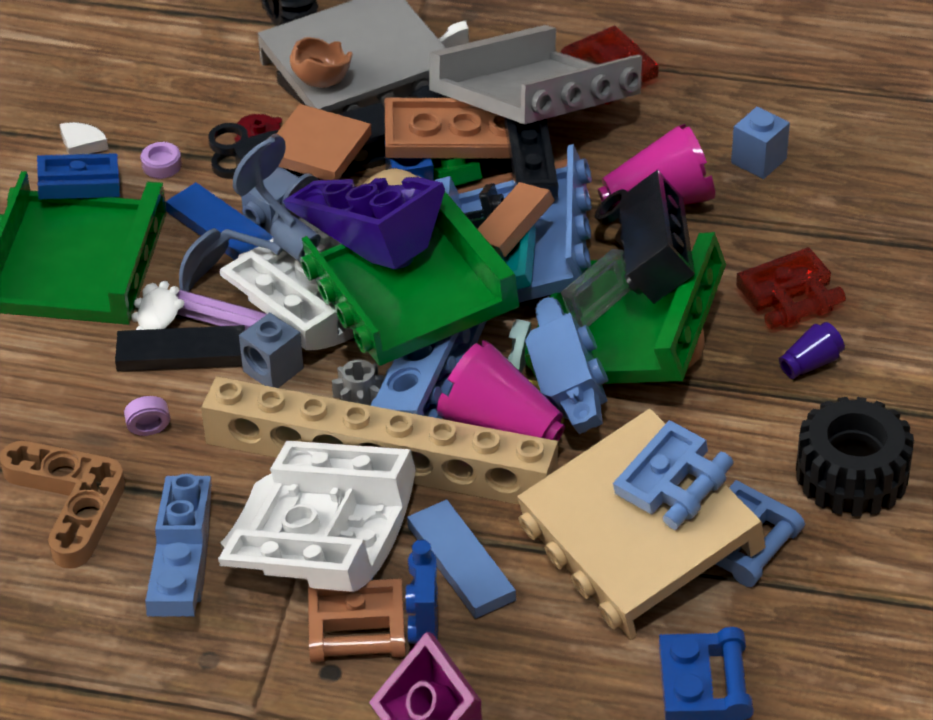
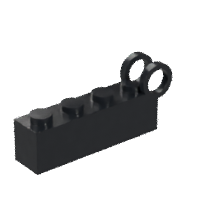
(369, 156)
(652, 235)

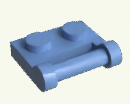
(787, 524)

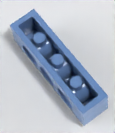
(420, 377)

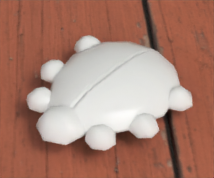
(157, 306)

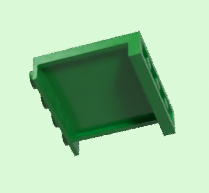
(77, 253)
(434, 297)
(657, 340)

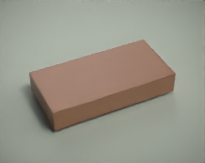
(515, 217)

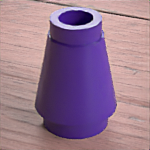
(812, 350)

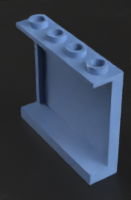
(560, 231)

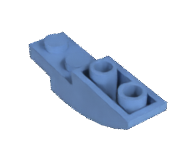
(181, 546)

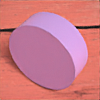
(161, 160)
(147, 415)

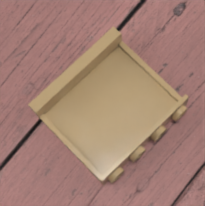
(619, 549)

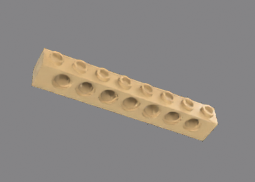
(444, 451)

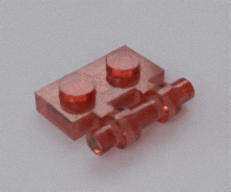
(785, 279)

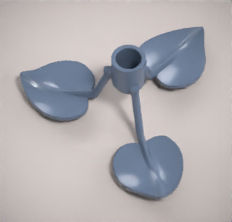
(285, 228)

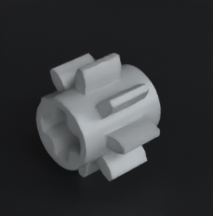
(357, 382)

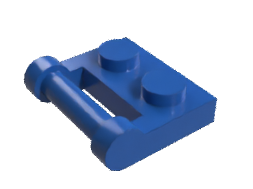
(688, 676)

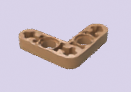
(31, 466)

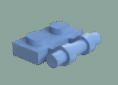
(662, 466)

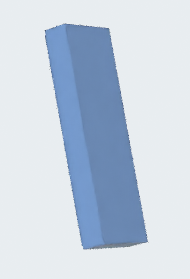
(462, 559)

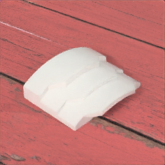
(281, 287)
(323, 514)

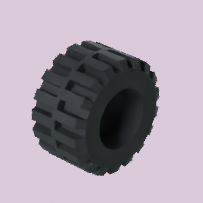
(854, 456)

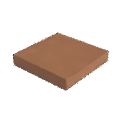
(321, 142)

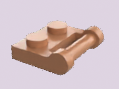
(371, 607)

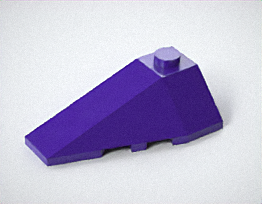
(373, 219)

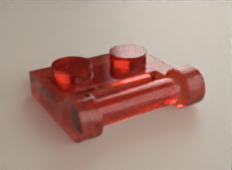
(610, 46)

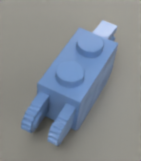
(566, 365)

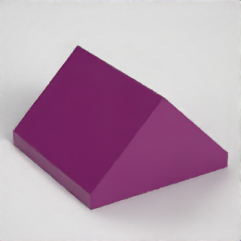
(427, 688)

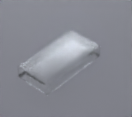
(597, 288)

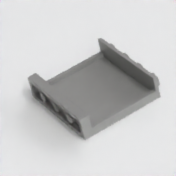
(387, 47)
(526, 77)

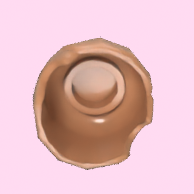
(319, 62)

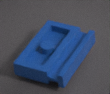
(78, 176)

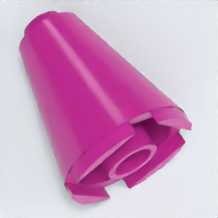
(678, 160)
(498, 396)

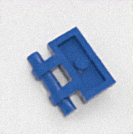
(422, 592)

